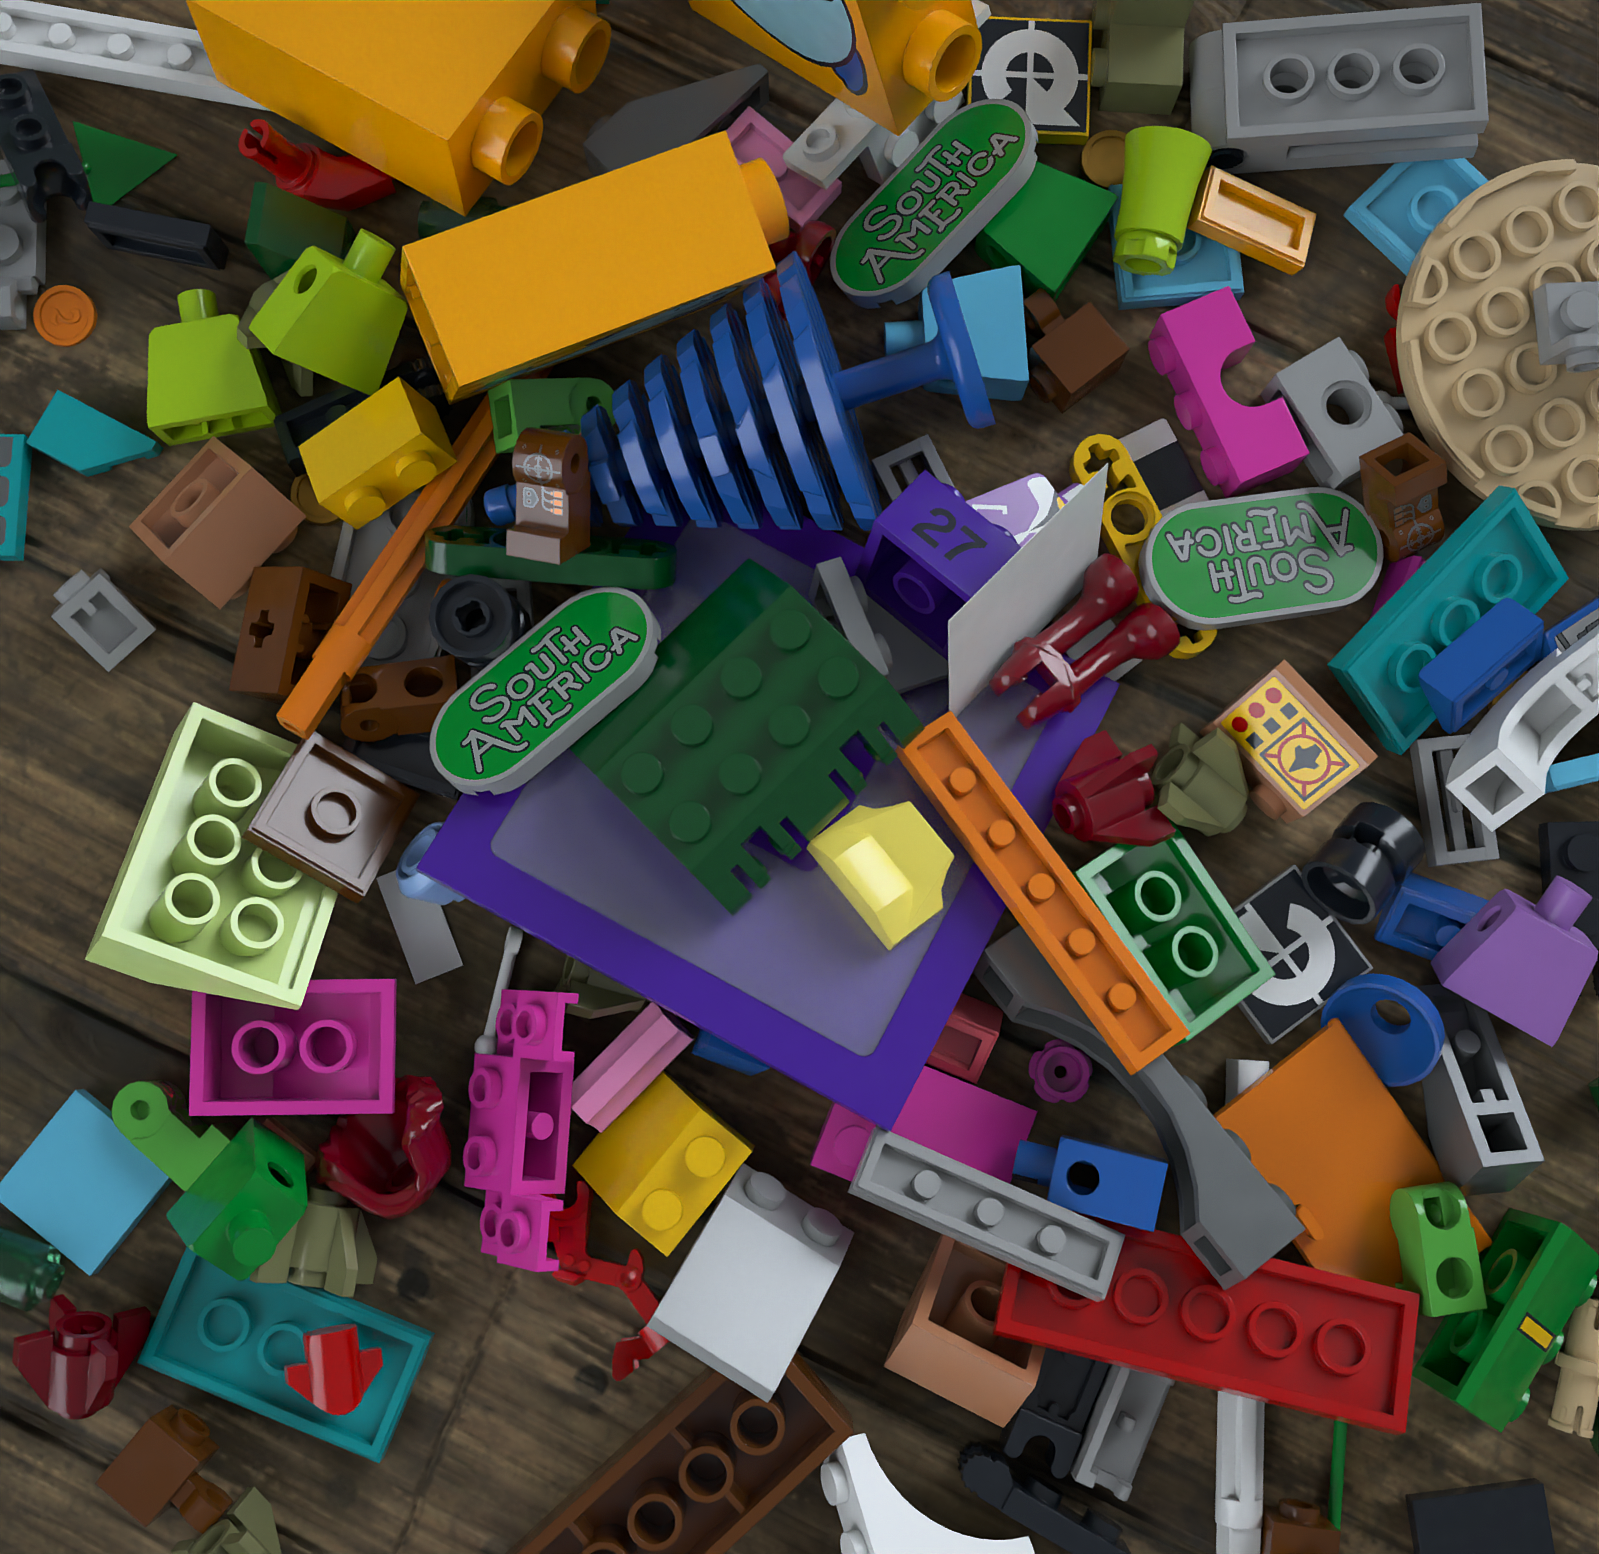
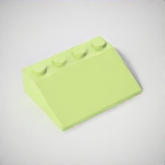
(199, 899)

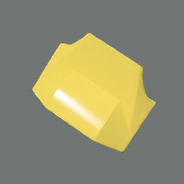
(886, 867)

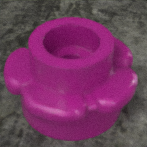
(1077, 1067)

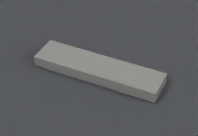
(987, 1214)

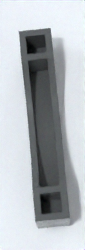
(1224, 1202)

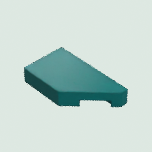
(87, 437)

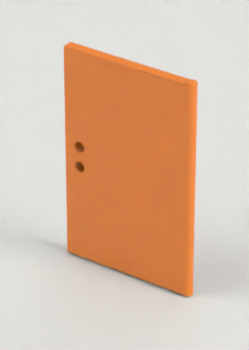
(1339, 1152)

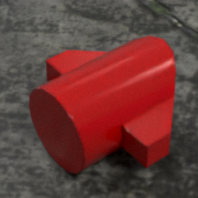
(334, 1369)

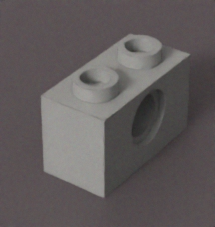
(1339, 379)

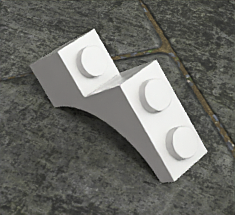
(884, 1522)

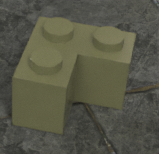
(1139, 54)

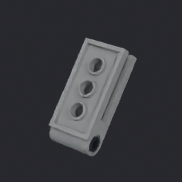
(1341, 89)

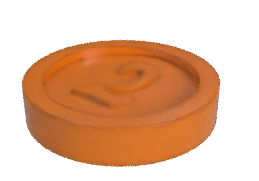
(65, 315)

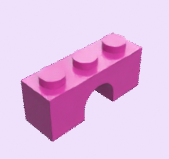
(1238, 441)

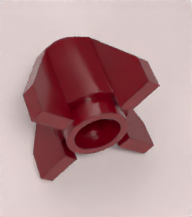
(1108, 796)
(80, 1357)

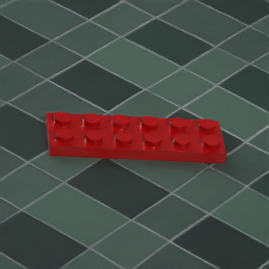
(1274, 1338)

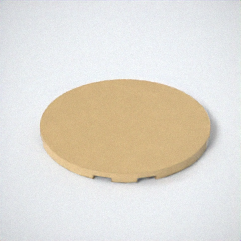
(1474, 346)

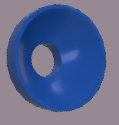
(1395, 1052)

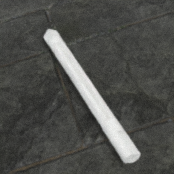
(1239, 1418)

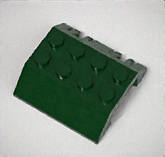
(745, 730)

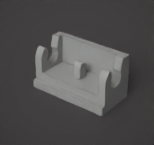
(1119, 1429)

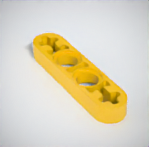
(1137, 494)

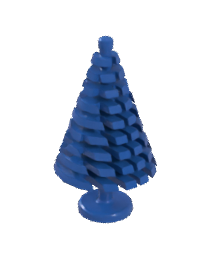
(759, 419)

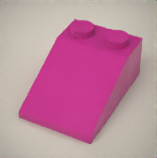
(305, 1061)
(939, 1115)

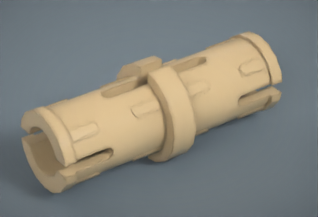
(1579, 1374)

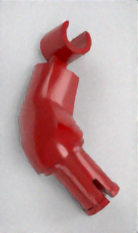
(314, 174)

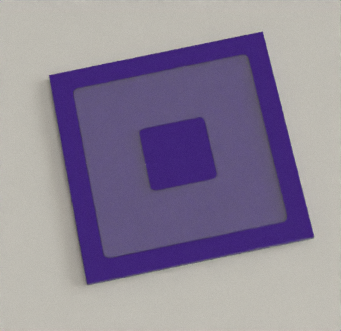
(797, 966)

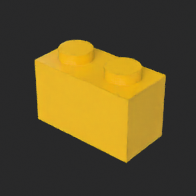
(377, 454)

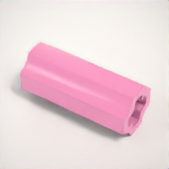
(628, 1065)

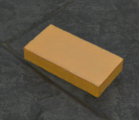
(1252, 221)

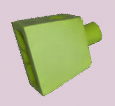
(336, 314)
(204, 377)

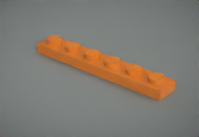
(1042, 894)

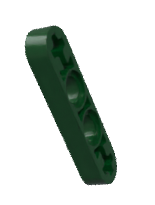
(604, 563)

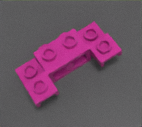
(521, 1127)

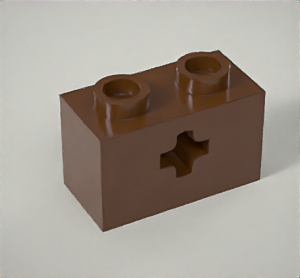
(282, 627)

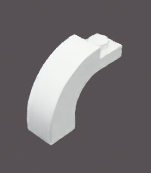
(1514, 744)

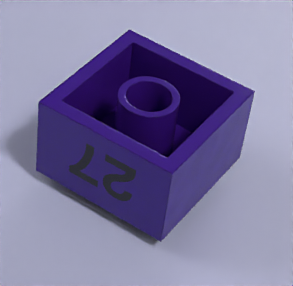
(931, 558)

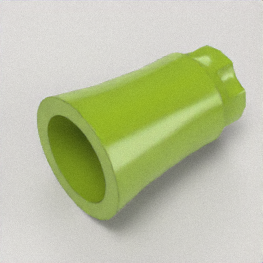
(1157, 197)

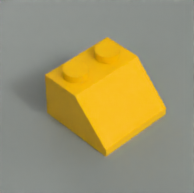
(663, 1161)

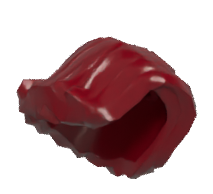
(389, 1159)

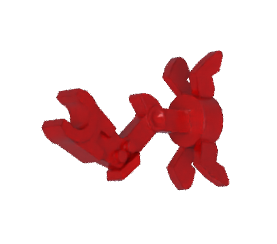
(570, 1235)

